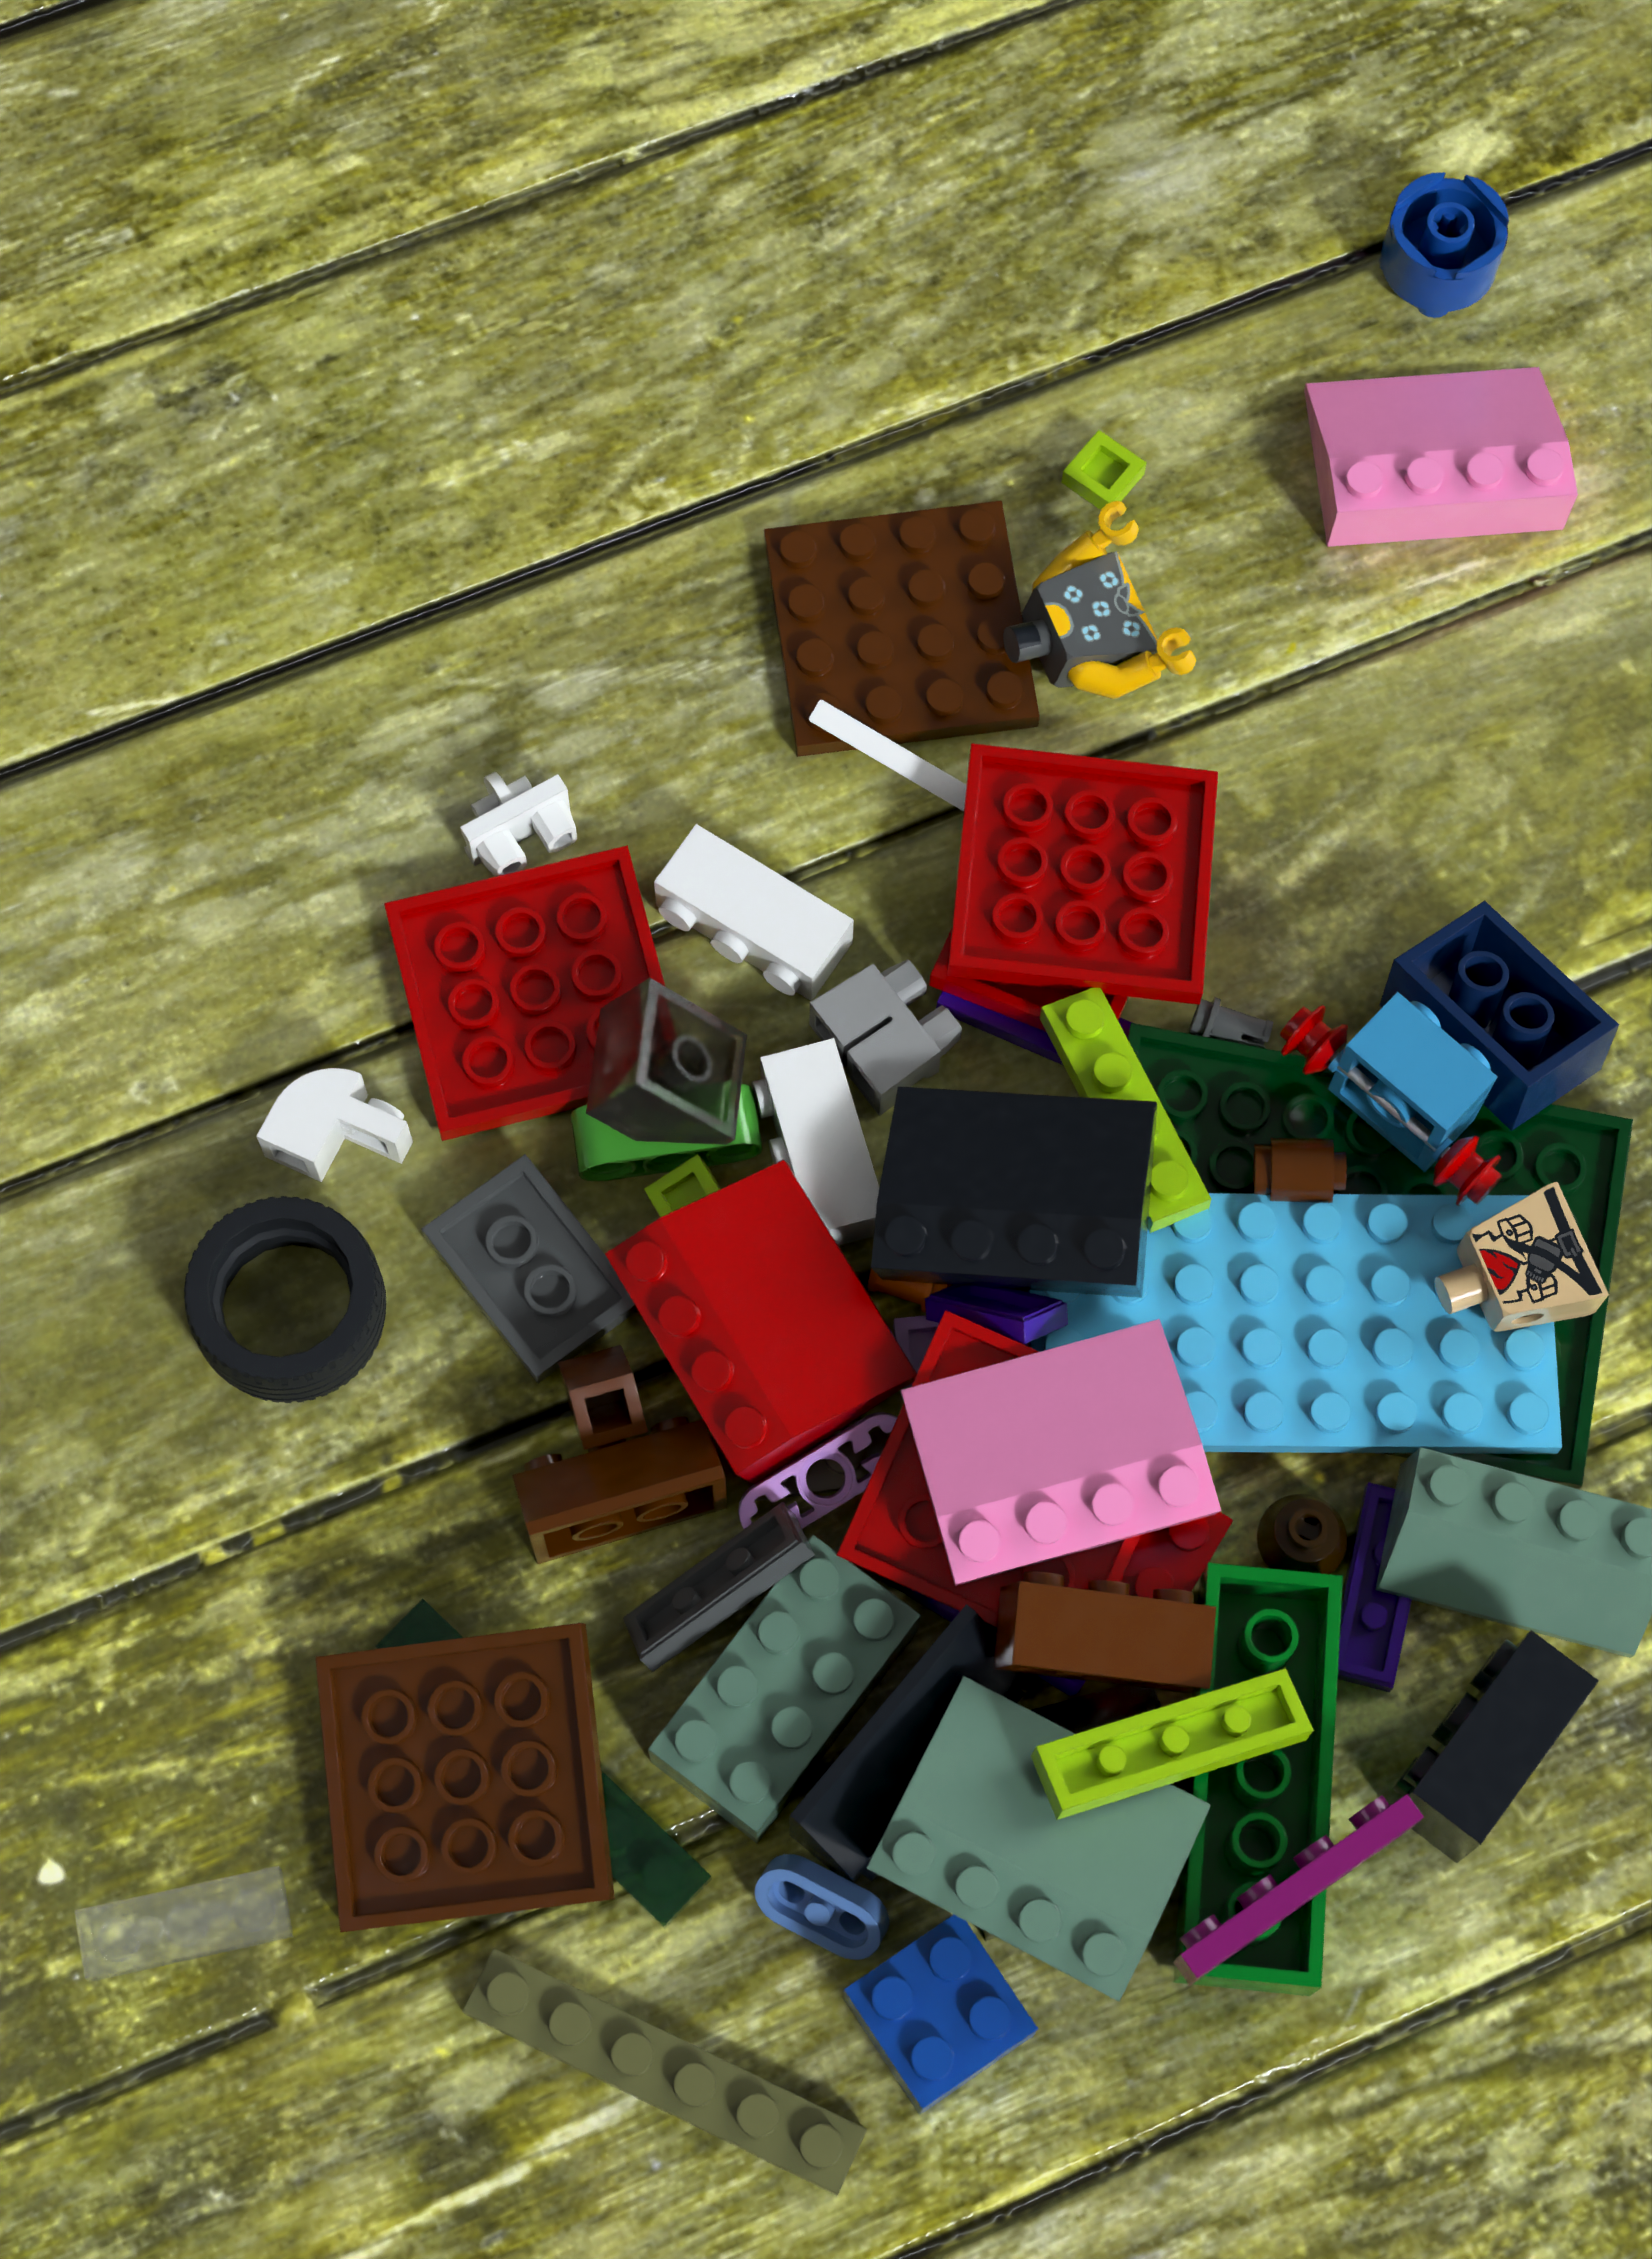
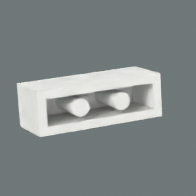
(752, 914)
(820, 1136)

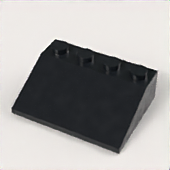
(1016, 1191)

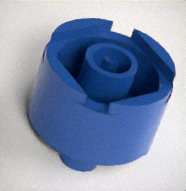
(1444, 243)

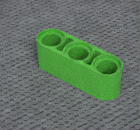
(610, 1155)

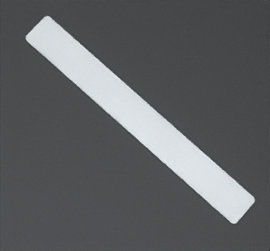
(889, 753)

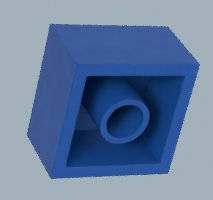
(939, 2012)

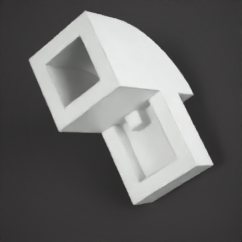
(322, 1111)

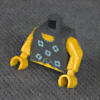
(1091, 622)

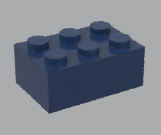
(1509, 1006)

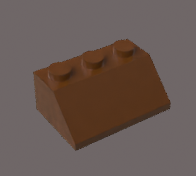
(620, 1489)

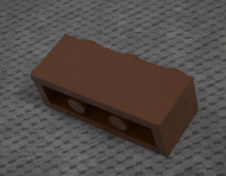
(1105, 1634)

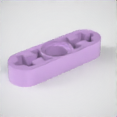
(775, 1490)

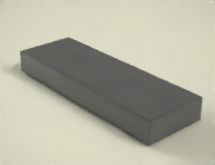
(718, 1586)

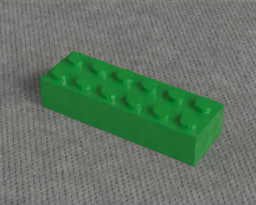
(1276, 1801)

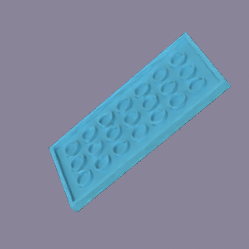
(1330, 1329)

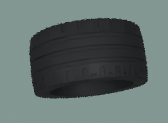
(265, 1227)

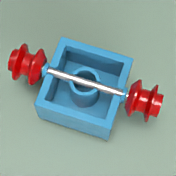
(1407, 1085)

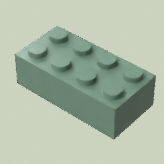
(784, 1690)

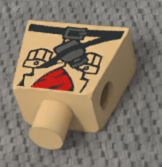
(1525, 1266)

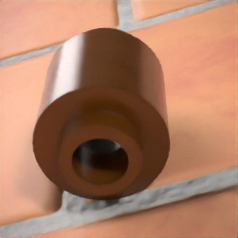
(1298, 1170)

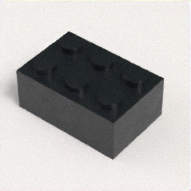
(1493, 1742)

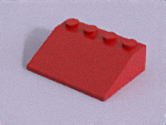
(761, 1319)

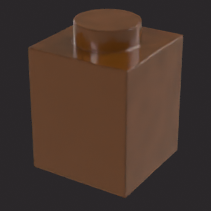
(603, 1397)

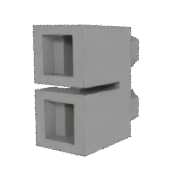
(880, 1035)

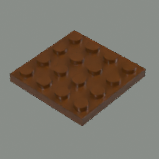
(900, 625)
(464, 1777)

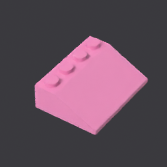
(1439, 456)
(1059, 1452)

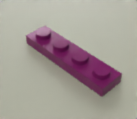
(1270, 1903)

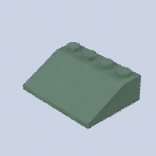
(990, 1850)

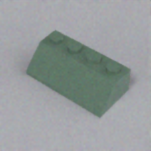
(1519, 1552)

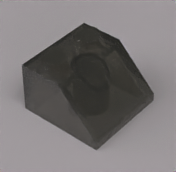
(666, 1069)

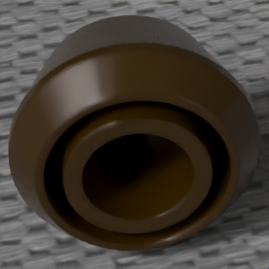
(1302, 1535)

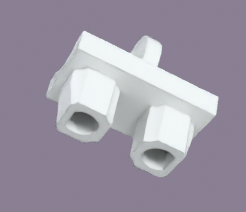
(513, 815)

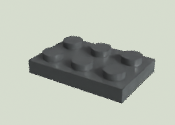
(530, 1268)

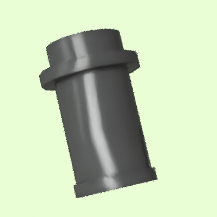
(1229, 1025)

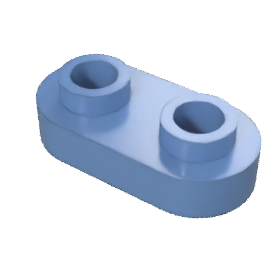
(822, 1906)

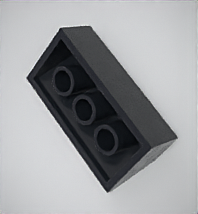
(861, 1790)

